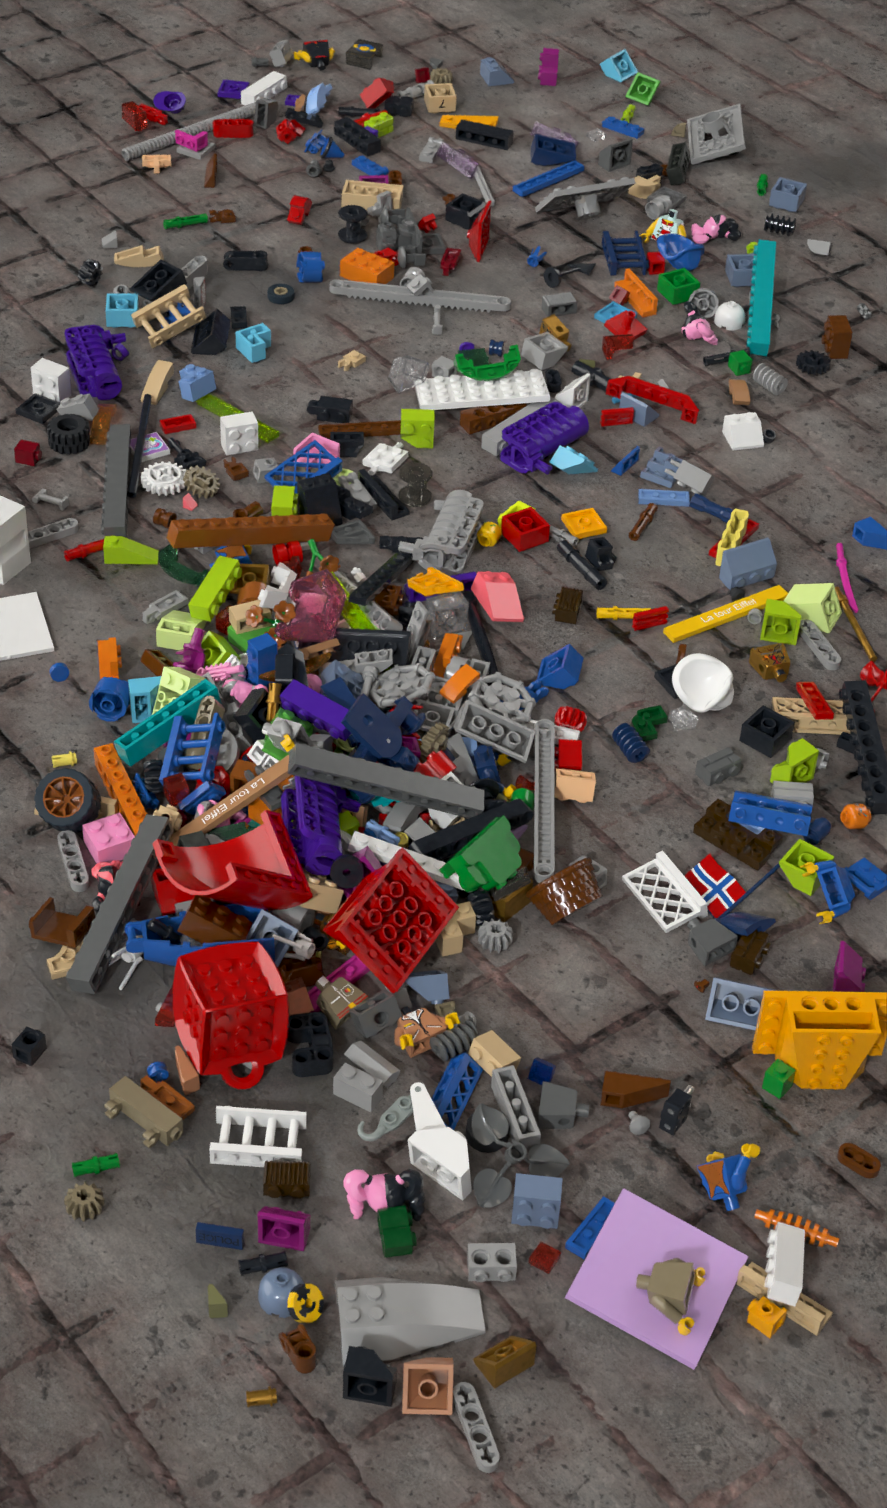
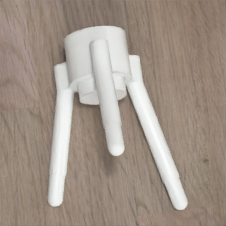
(303, 948)
(128, 957)

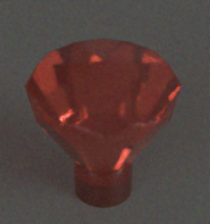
(522, 782)

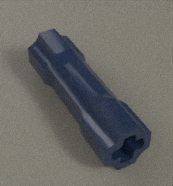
(704, 505)

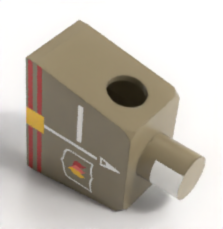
(338, 999)

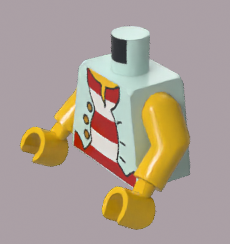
(664, 225)

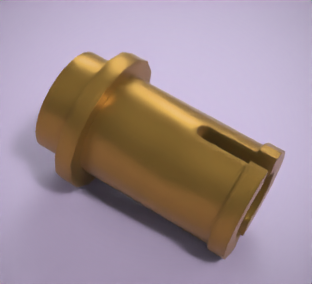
(261, 1397)

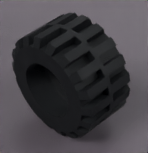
(68, 434)

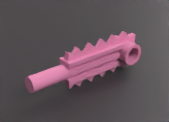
(220, 672)

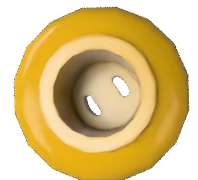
(489, 534)

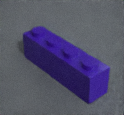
(315, 708)

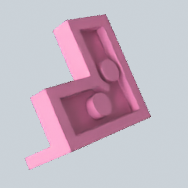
(331, 446)

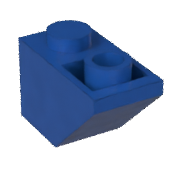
(870, 533)

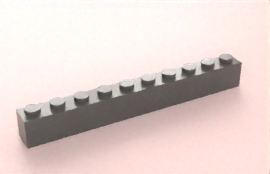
(116, 481)
(385, 781)
(118, 906)

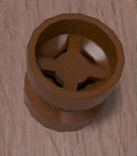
(164, 518)

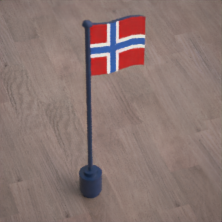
(723, 891)

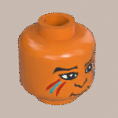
(855, 816)

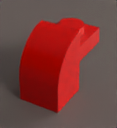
(299, 208)

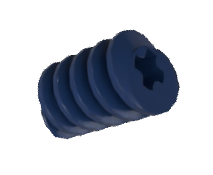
(630, 743)

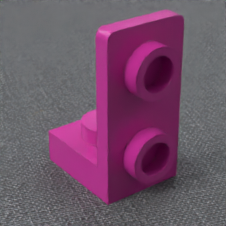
(192, 142)

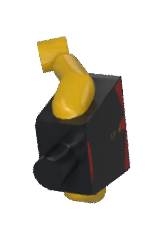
(316, 54)

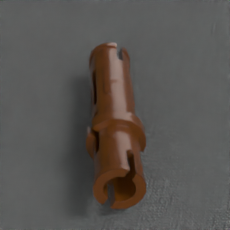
(645, 517)

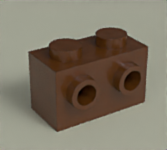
(391, 599)

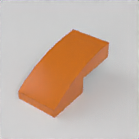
(457, 685)

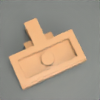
(156, 162)

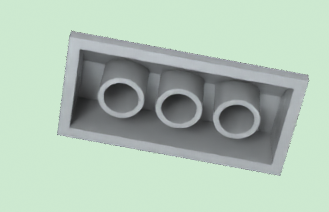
(494, 730)

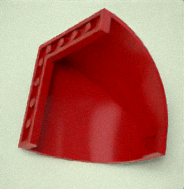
(247, 871)

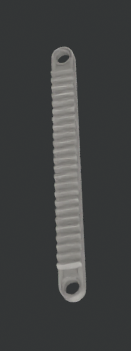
(436, 297)
(544, 801)

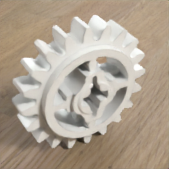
(163, 478)

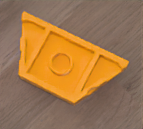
(434, 583)

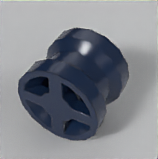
(496, 347)

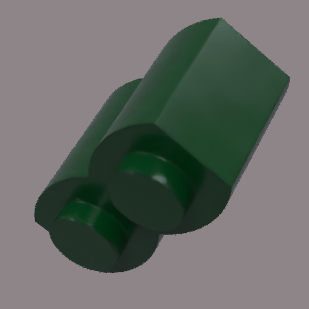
(395, 1231)

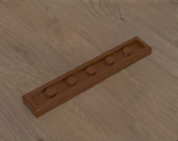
(378, 428)

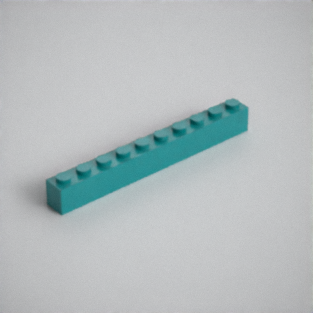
(762, 297)

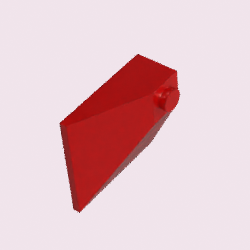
(480, 232)

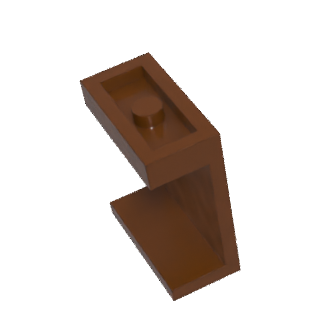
(60, 927)

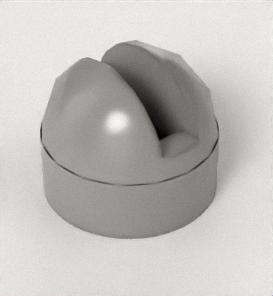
(754, 616)

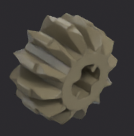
(441, 76)
(84, 1201)

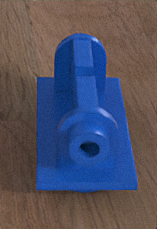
(315, 143)
(147, 799)

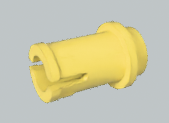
(64, 759)

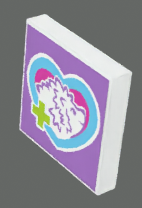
(153, 447)

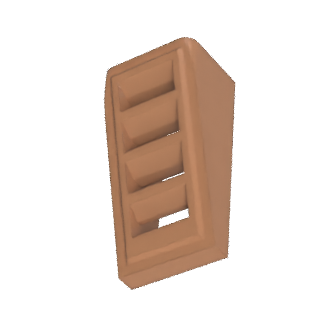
(188, 1075)

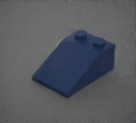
(551, 150)

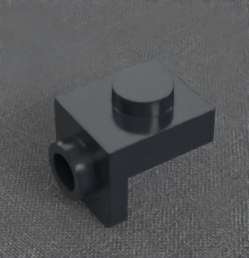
(405, 611)

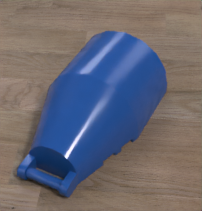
(165, 953)

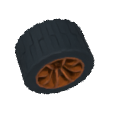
(67, 800)

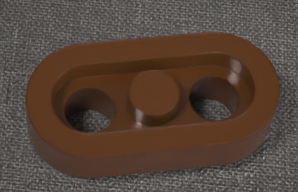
(858, 1160)

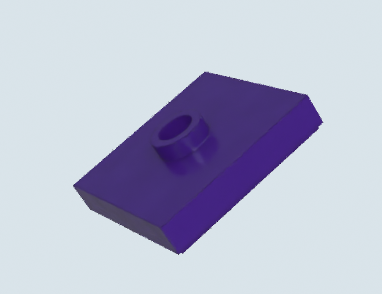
(232, 88)

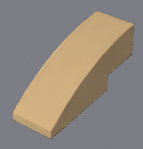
(138, 257)
(158, 380)

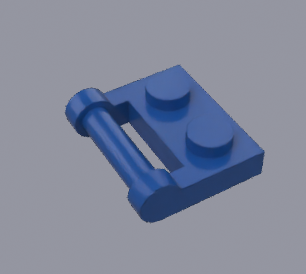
(867, 878)

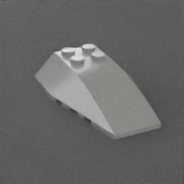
(405, 1315)

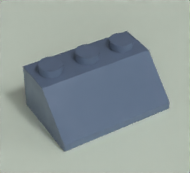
(748, 564)
(735, 1003)

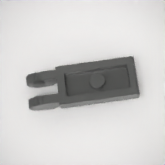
(272, 797)

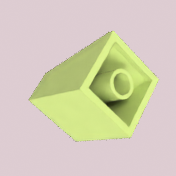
(816, 603)

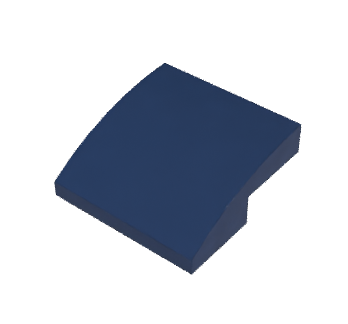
(746, 923)

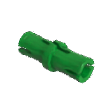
(762, 184)
(95, 1165)

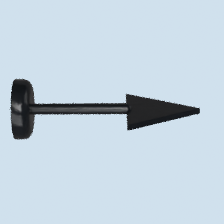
(553, 276)

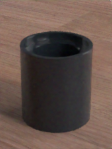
(319, 938)

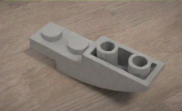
(379, 659)
(402, 816)

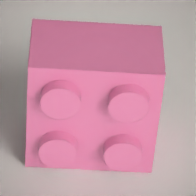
(108, 838)

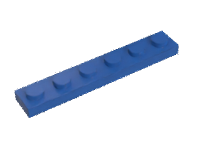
(548, 178)

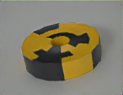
(314, 1303)

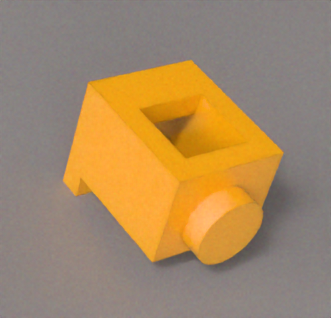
(766, 1316)

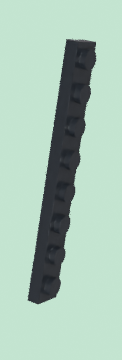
(381, 578)

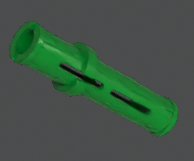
(184, 221)

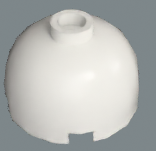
(730, 316)

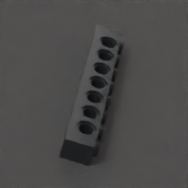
(866, 743)

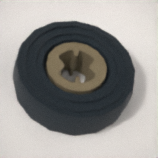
(280, 294)

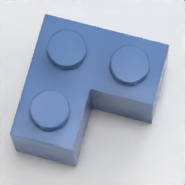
(196, 382)

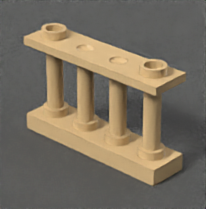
(160, 306)

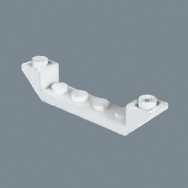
(272, 596)

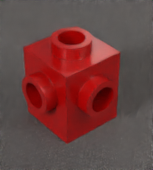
(286, 131)

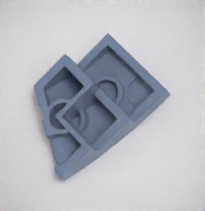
(656, 467)

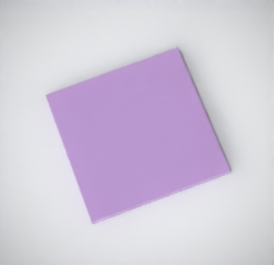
(630, 1245)

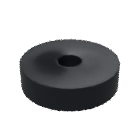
(343, 879)

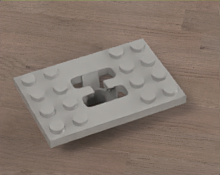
(712, 122)
(587, 205)

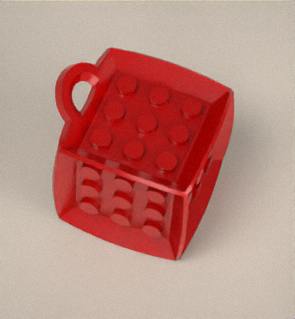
(231, 1010)

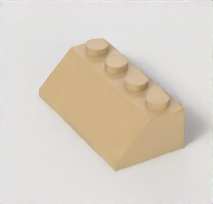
(365, 193)

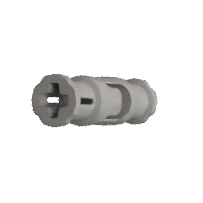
(415, 91)

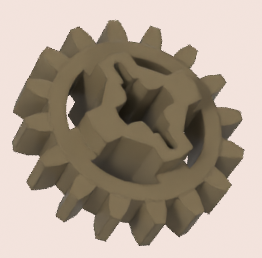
(200, 480)
(434, 740)

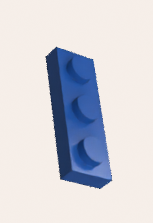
(623, 127)
(586, 1234)

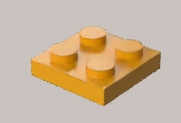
(584, 523)

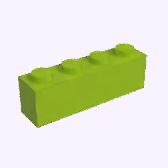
(215, 588)

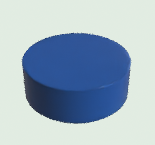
(59, 672)

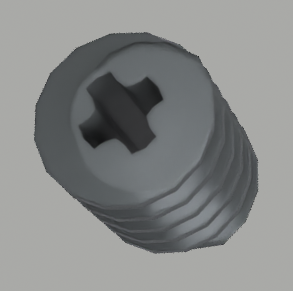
(454, 1040)

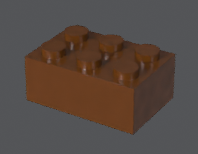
(213, 922)

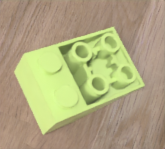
(177, 629)
(173, 684)

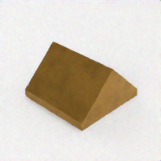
(512, 903)
(506, 1360)

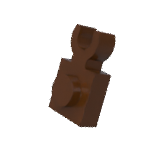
(235, 470)

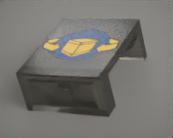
(362, 52)

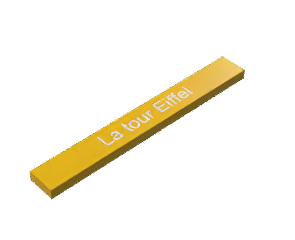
(723, 614)

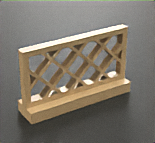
(805, 721)

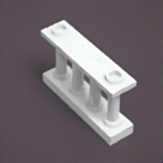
(255, 1155)

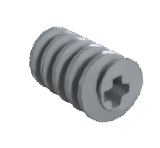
(770, 379)

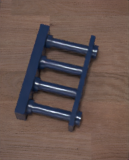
(613, 258)

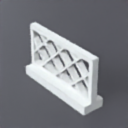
(681, 886)

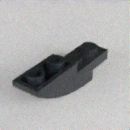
(351, 507)

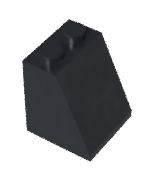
(319, 496)

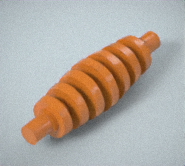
(814, 1234)

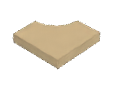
(62, 961)

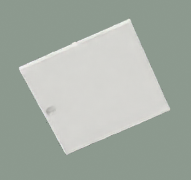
(23, 627)

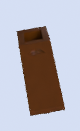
(627, 1090)

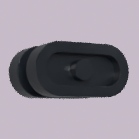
(650, 171)

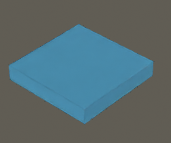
(610, 311)

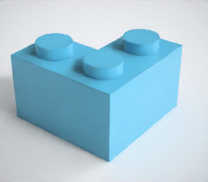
(253, 341)

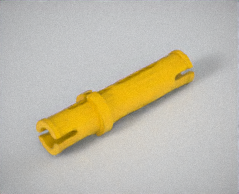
(618, 613)

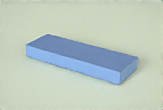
(664, 497)

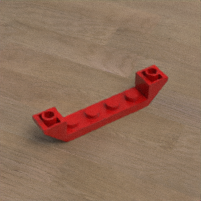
(654, 393)

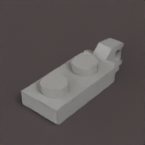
(164, 606)

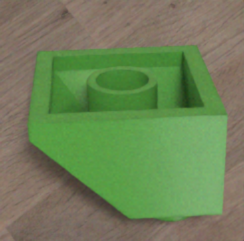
(642, 89)

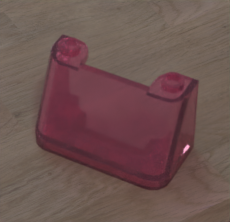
(317, 608)

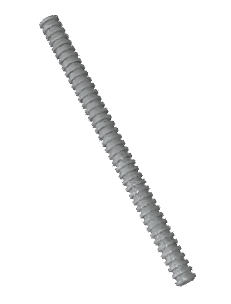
(169, 138)

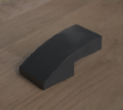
(238, 317)

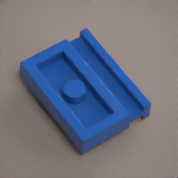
(202, 793)

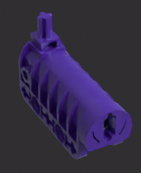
(93, 360)
(542, 436)
(315, 822)

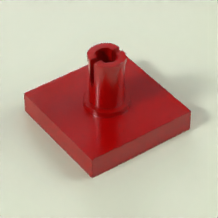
(625, 324)

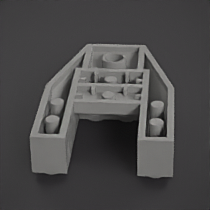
(434, 704)

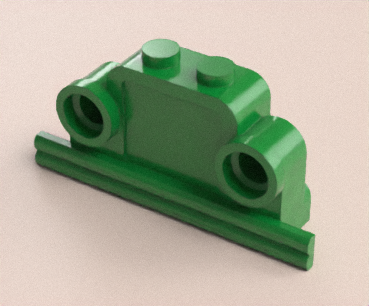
(486, 858)

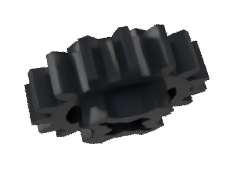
(813, 362)

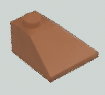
(428, 1386)

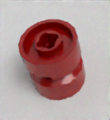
(284, 552)

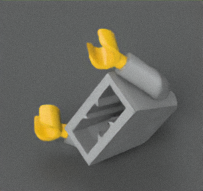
(286, 734)

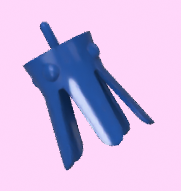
(534, 259)

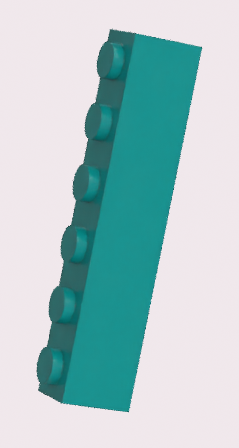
(157, 728)

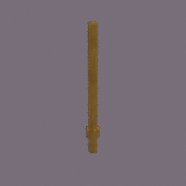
(843, 601)

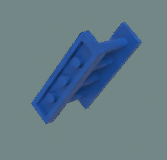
(177, 744)
(770, 813)

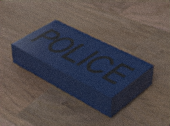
(219, 1236)

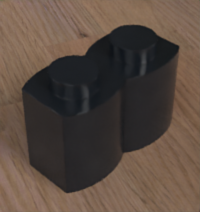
(399, 106)

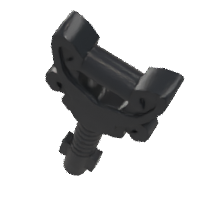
(185, 456)

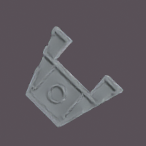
(465, 770)

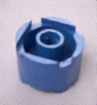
(310, 267)
(110, 699)

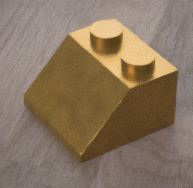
(252, 573)

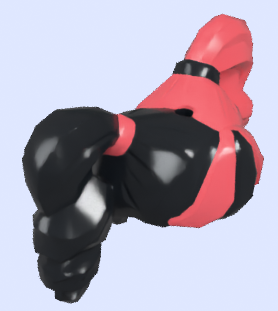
(105, 874)

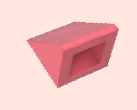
(189, 503)

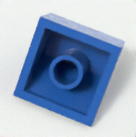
(561, 668)

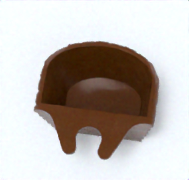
(566, 891)

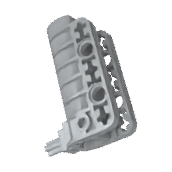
(449, 535)

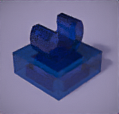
(541, 1071)

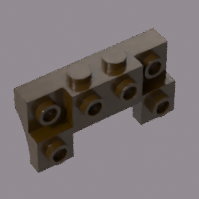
(735, 838)

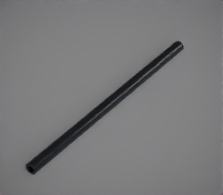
(132, 491)

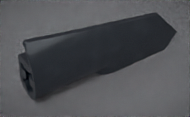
(290, 666)

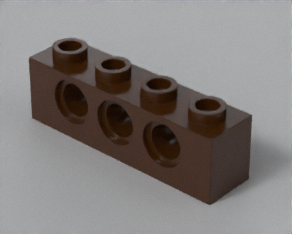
(487, 417)

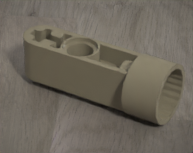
(205, 714)

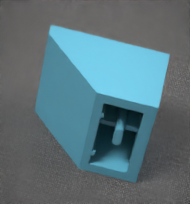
(142, 697)

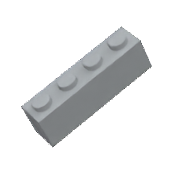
(515, 1107)

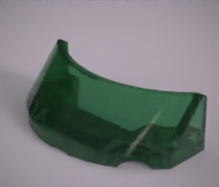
(168, 562)

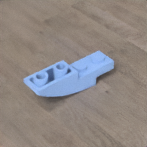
(317, 98)

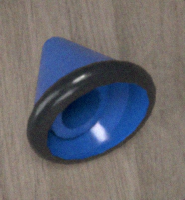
(331, 149)

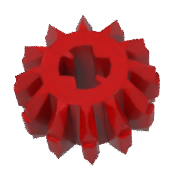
(571, 718)

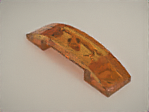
(102, 423)
(313, 664)

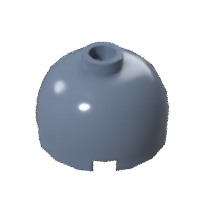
(275, 1290)

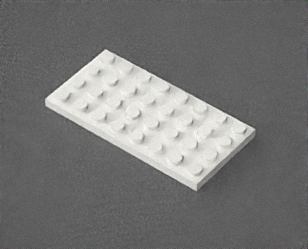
(465, 392)

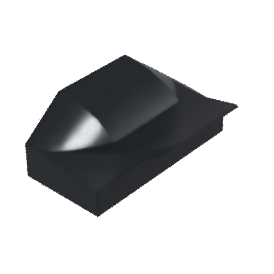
(349, 442)

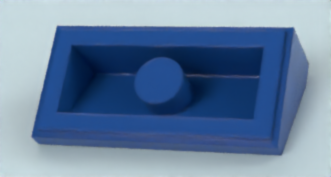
(627, 462)

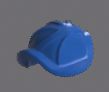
(680, 251)

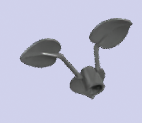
(488, 1185)

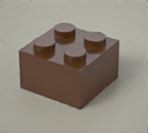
(837, 336)

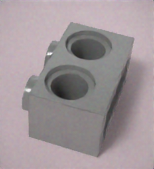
(491, 1257)

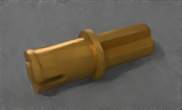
(273, 700)

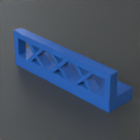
(449, 1087)

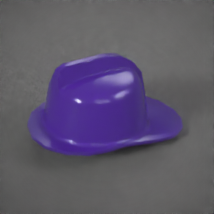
(170, 101)

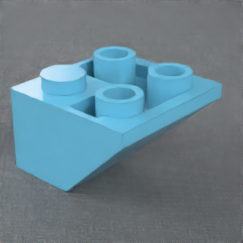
(572, 461)

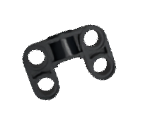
(318, 1057)

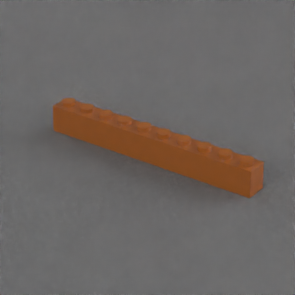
(249, 530)

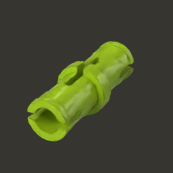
(628, 114)

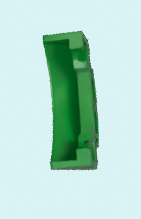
(490, 371)

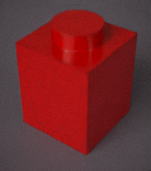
(656, 263)

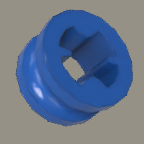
(158, 1071)

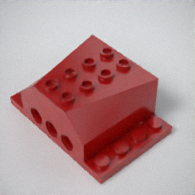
(392, 919)

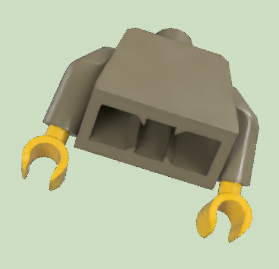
(671, 1289)

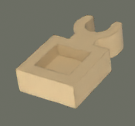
(351, 359)

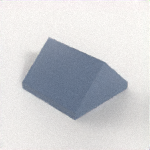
(642, 412)

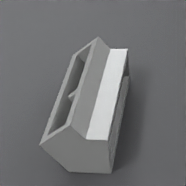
(372, 1063)

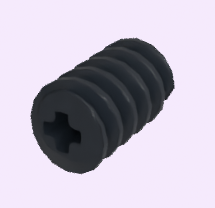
(780, 224)

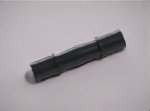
(582, 565)

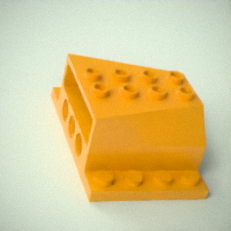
(822, 1034)

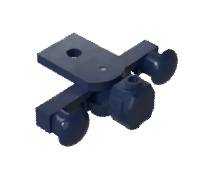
(382, 737)

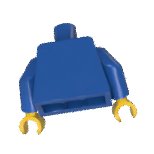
(835, 886)

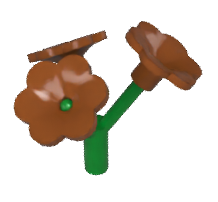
(329, 562)
(283, 612)

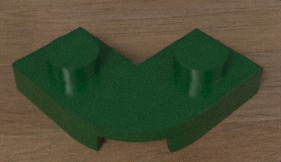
(646, 719)

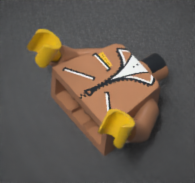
(418, 1027)

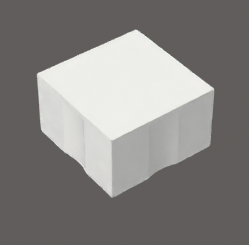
(13, 539)

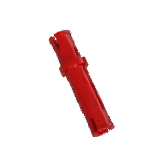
(83, 550)

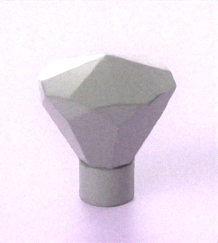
(638, 1123)

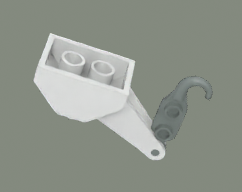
(433, 1146)

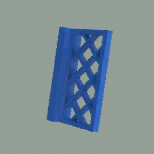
(332, 468)

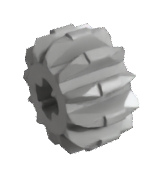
(495, 935)

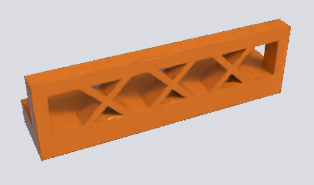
(639, 297)

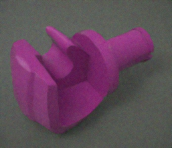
(192, 652)

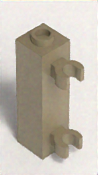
(146, 1111)

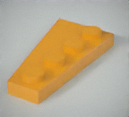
(452, 121)

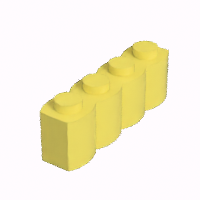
(733, 534)

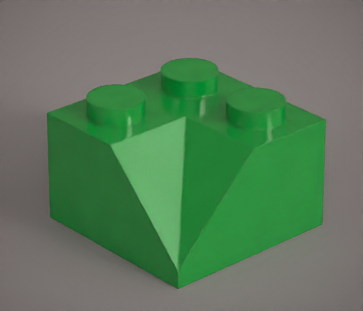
(677, 285)

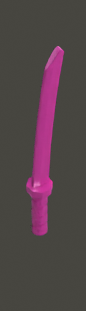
(841, 562)

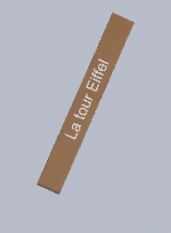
(236, 800)

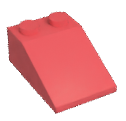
(498, 596)

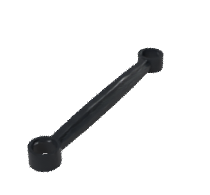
(479, 633)

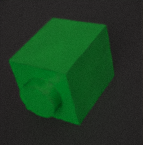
(740, 363)
(778, 1079)

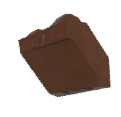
(310, 969)

